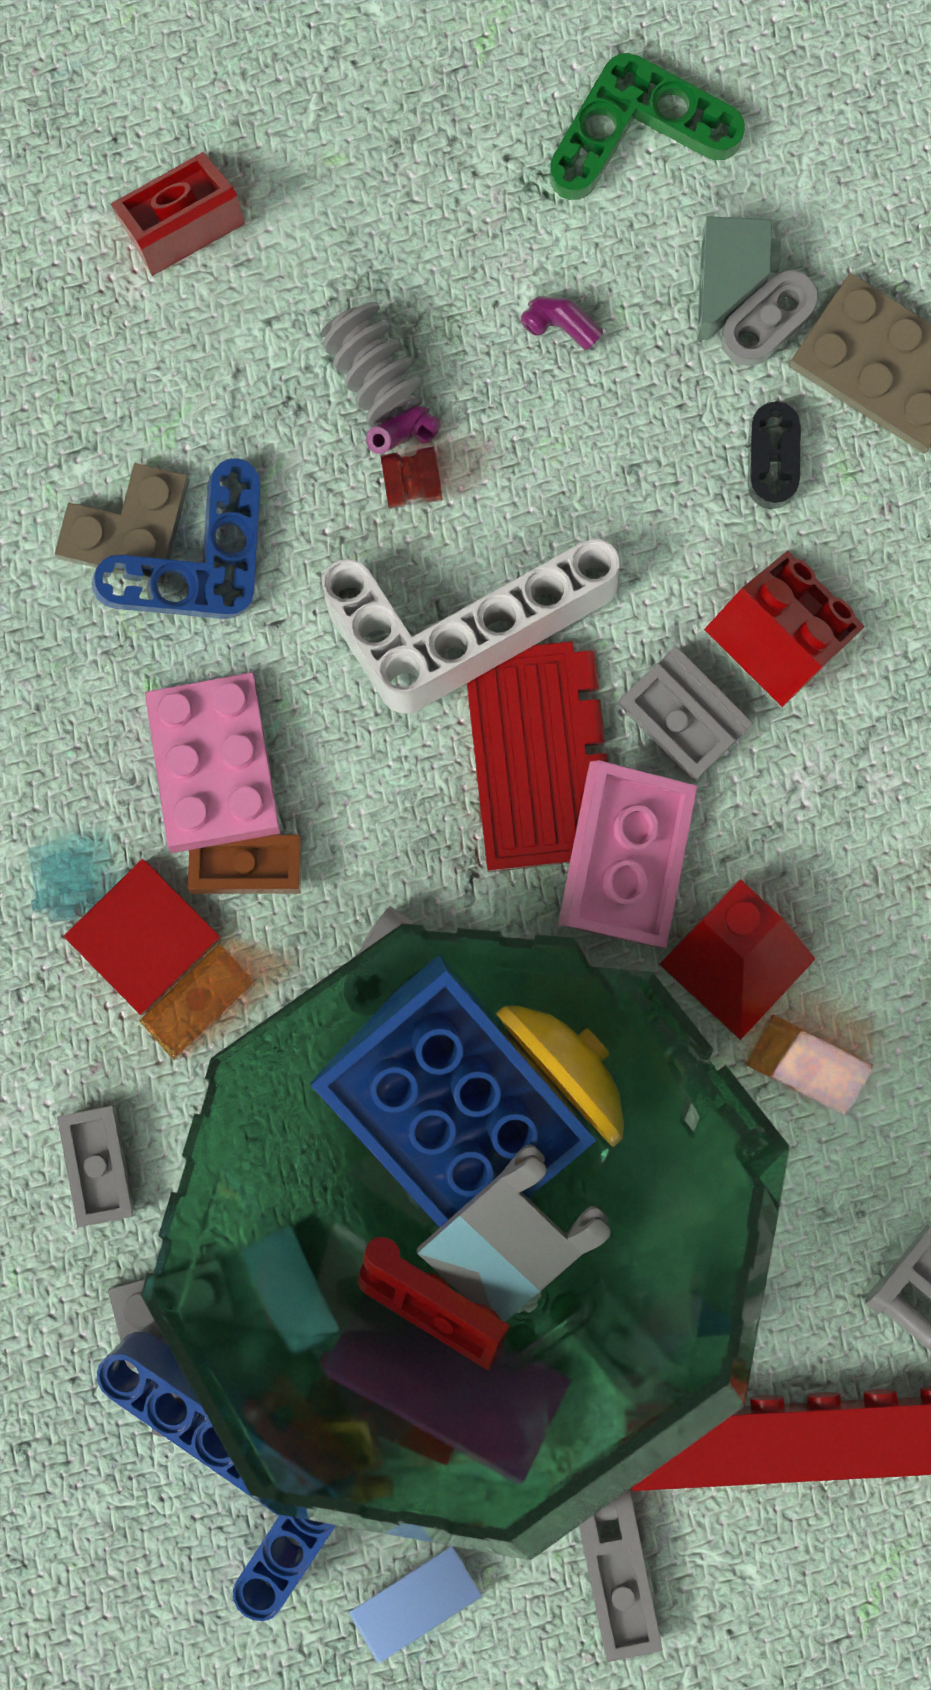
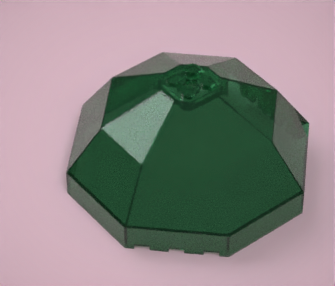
(369, 1418)

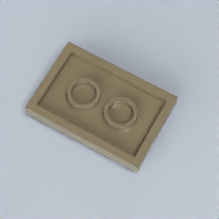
(873, 360)

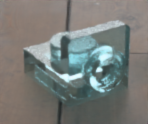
(61, 880)

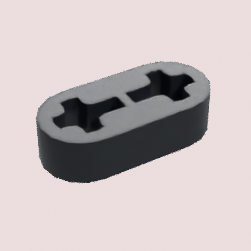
(786, 455)

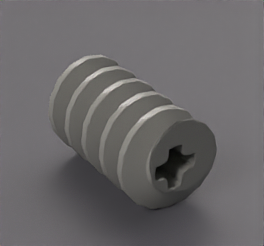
(370, 363)

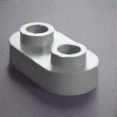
(766, 318)

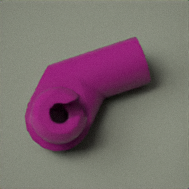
(560, 313)
(403, 427)

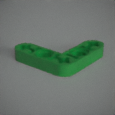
(626, 106)

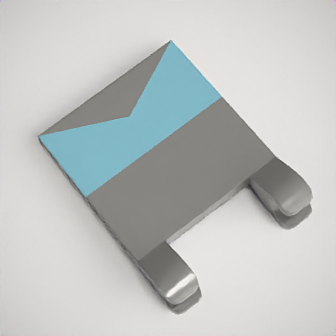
(504, 1246)

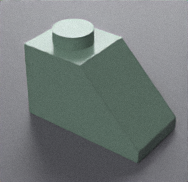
(733, 266)

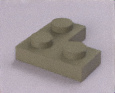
(142, 529)

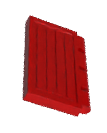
(532, 752)

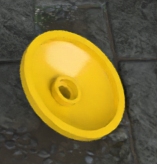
(571, 1064)

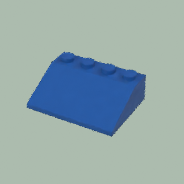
(447, 1094)

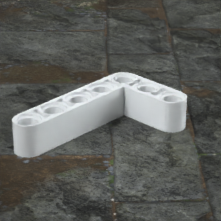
(468, 626)

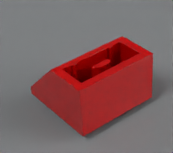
(784, 627)

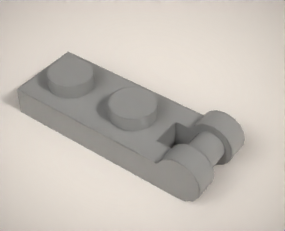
(620, 1584)

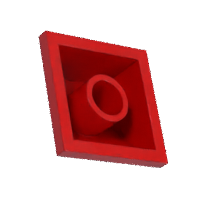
(738, 959)

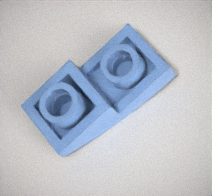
(415, 1604)

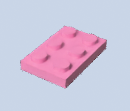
(212, 763)
(627, 854)

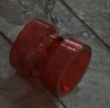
(411, 477)

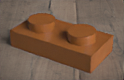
(248, 867)

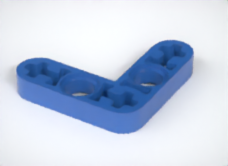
(199, 576)

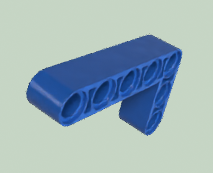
(151, 1400)

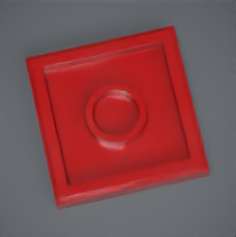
(142, 937)

